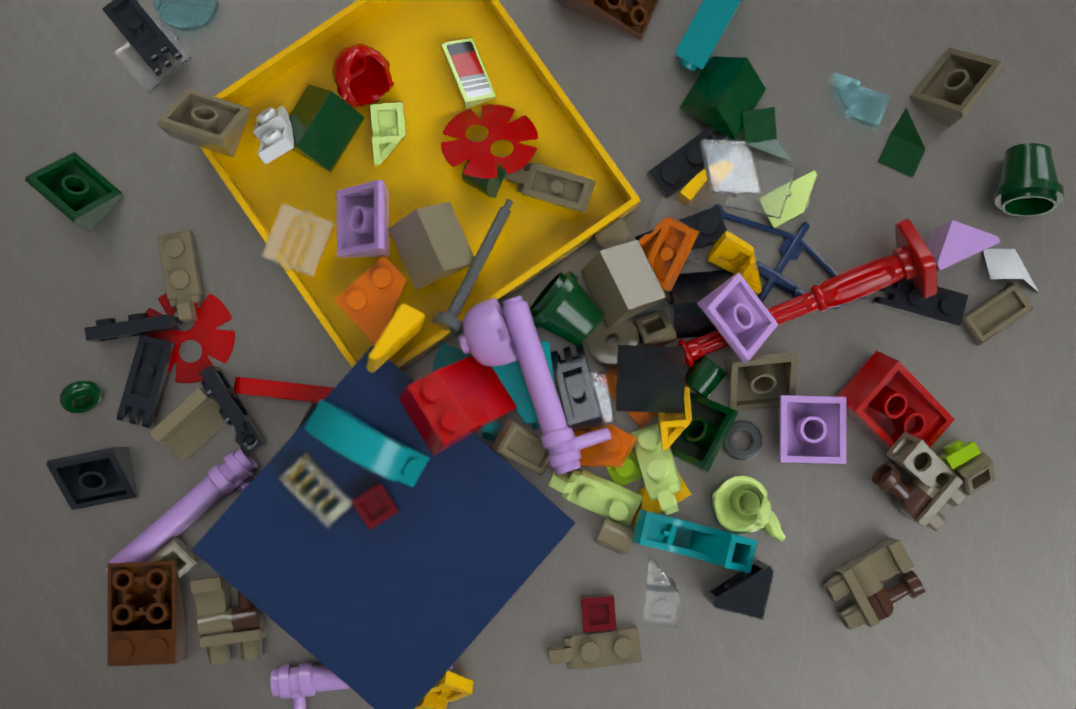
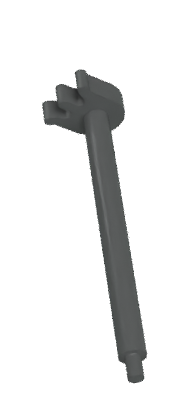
(449, 319)

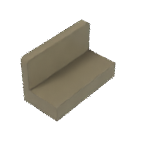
(190, 424)

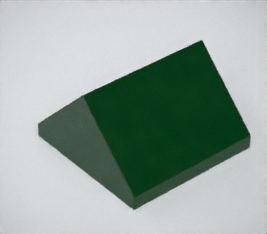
(723, 92)
(323, 126)
(75, 190)
(705, 433)

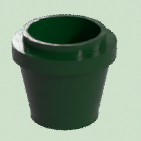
(1028, 181)
(566, 309)

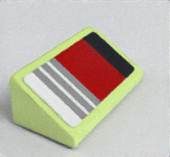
(468, 72)

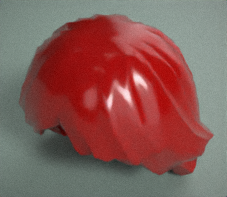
(361, 75)

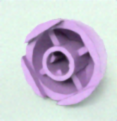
(487, 335)

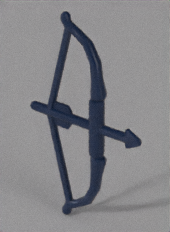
(790, 250)

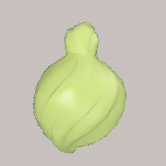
(744, 507)

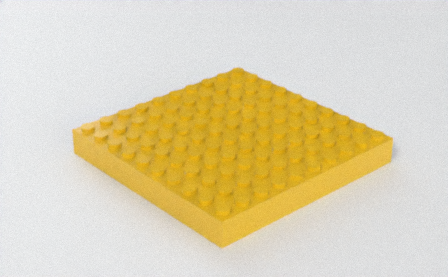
(416, 171)

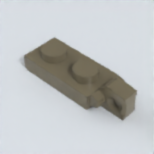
(553, 186)
(181, 273)
(598, 649)

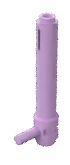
(557, 436)
(221, 481)
(305, 682)

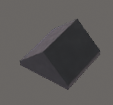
(688, 290)
(650, 379)
(94, 477)
(744, 591)

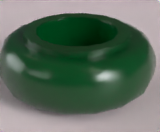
(69, 396)

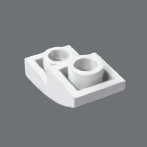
(274, 133)

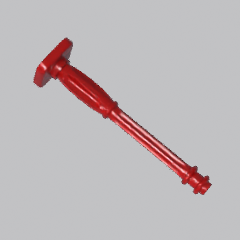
(909, 261)

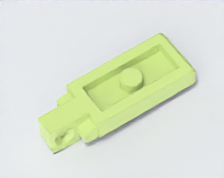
(657, 468)
(597, 495)

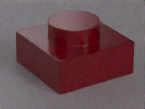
(375, 505)
(598, 613)

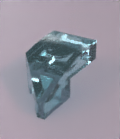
(860, 102)

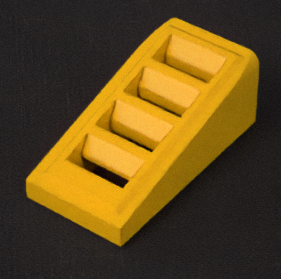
(400, 329)

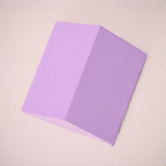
(363, 220)
(957, 242)
(739, 316)
(812, 429)

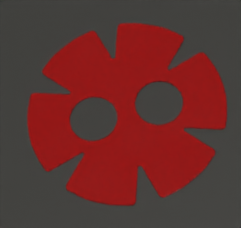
(482, 161)
(213, 342)

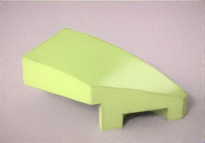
(387, 129)
(798, 201)

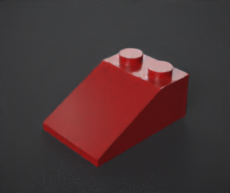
(892, 401)
(455, 402)

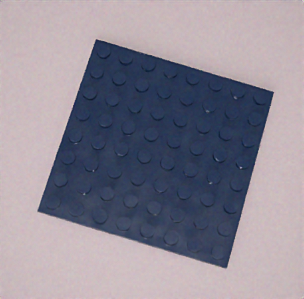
(413, 592)

